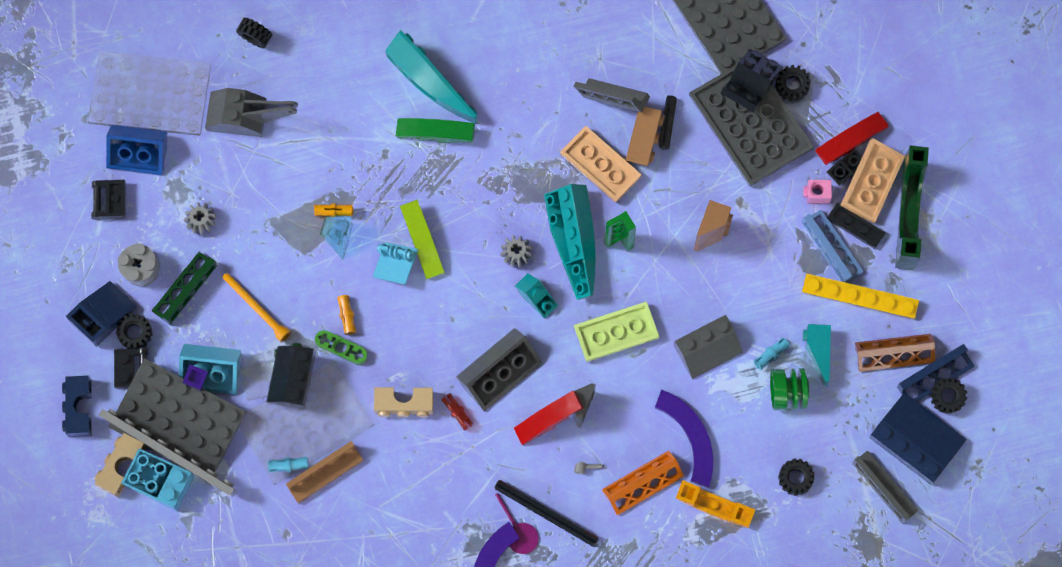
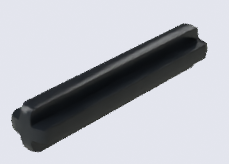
(666, 129)

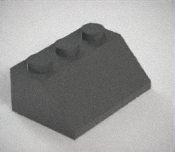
(708, 346)

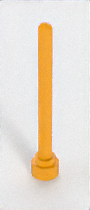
(281, 332)

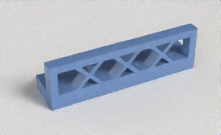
(829, 249)

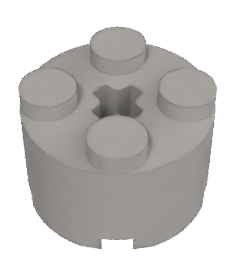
(128, 265)

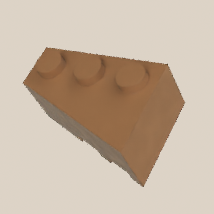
(645, 136)

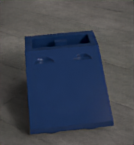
(100, 312)

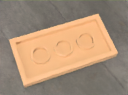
(600, 164)
(872, 180)

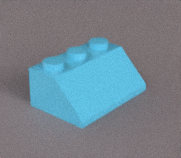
(221, 363)

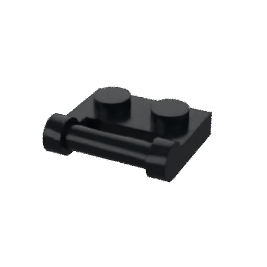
(114, 199)
(124, 365)

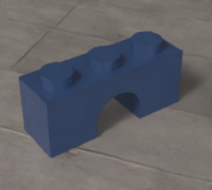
(76, 389)

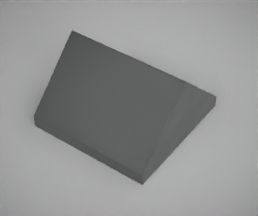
(586, 396)

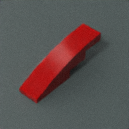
(851, 138)
(548, 417)

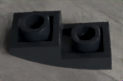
(845, 168)

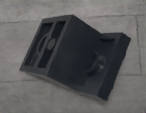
(751, 80)

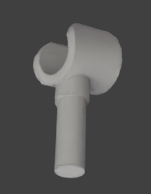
(581, 466)

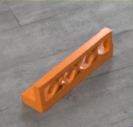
(643, 475)

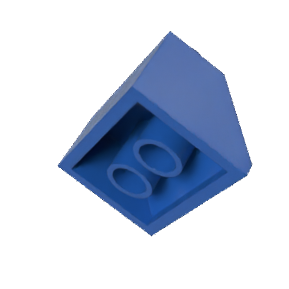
(136, 149)

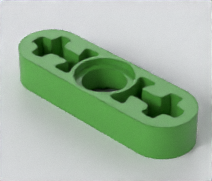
(326, 346)

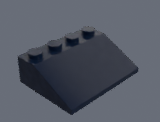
(917, 438)

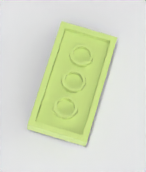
(616, 331)

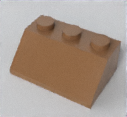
(714, 225)

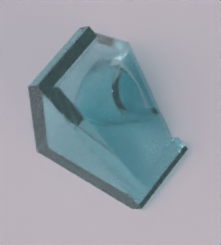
(337, 233)

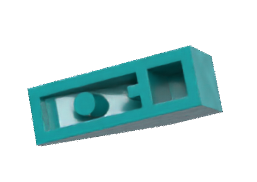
(818, 346)

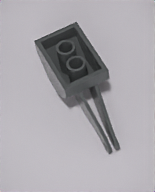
(243, 112)

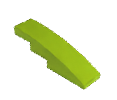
(421, 239)

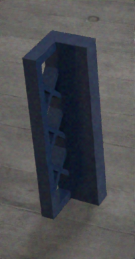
(934, 367)

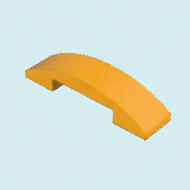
(714, 505)

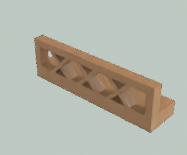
(324, 472)

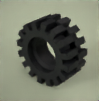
(254, 32)
(793, 93)
(131, 320)
(960, 395)
(796, 488)

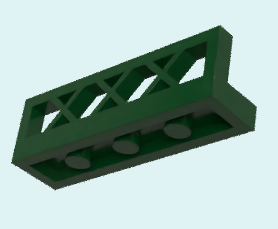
(188, 290)

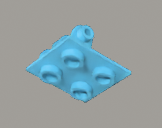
(394, 262)

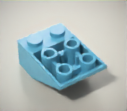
(158, 479)

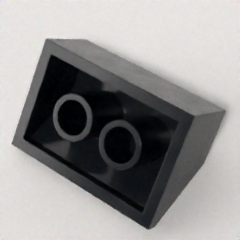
(291, 376)

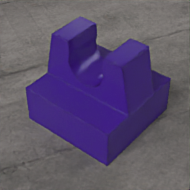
(195, 377)

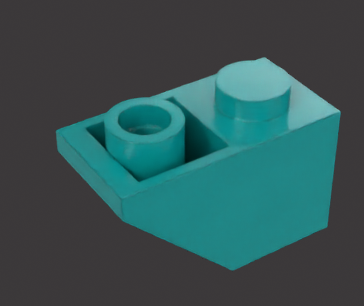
(536, 295)

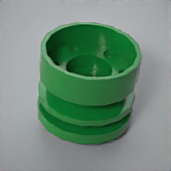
(789, 389)

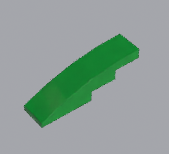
(435, 129)

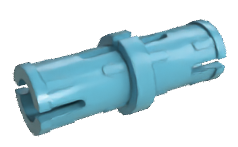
(771, 353)
(288, 464)

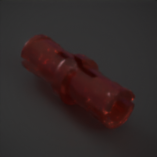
(457, 412)

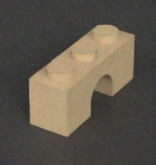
(386, 404)
(108, 478)

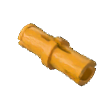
(333, 210)
(346, 314)

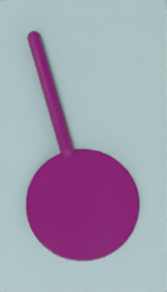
(527, 533)

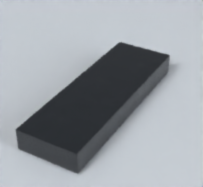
(856, 226)

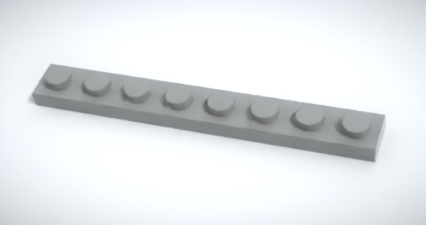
(161, 446)

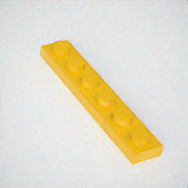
(860, 295)

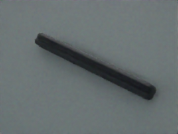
(546, 513)

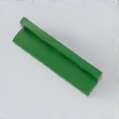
(620, 229)

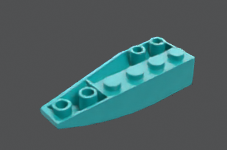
(425, 77)
(574, 235)

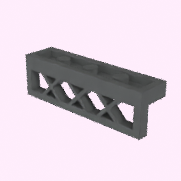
(613, 94)
(884, 487)

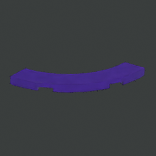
(695, 433)
(496, 546)

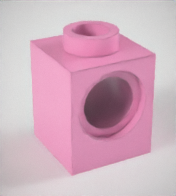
(824, 186)

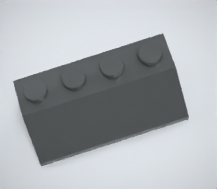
(499, 369)

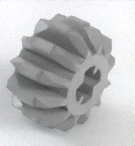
(206, 220)
(509, 254)

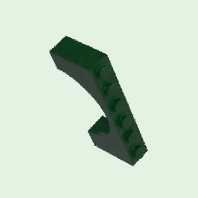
(908, 240)

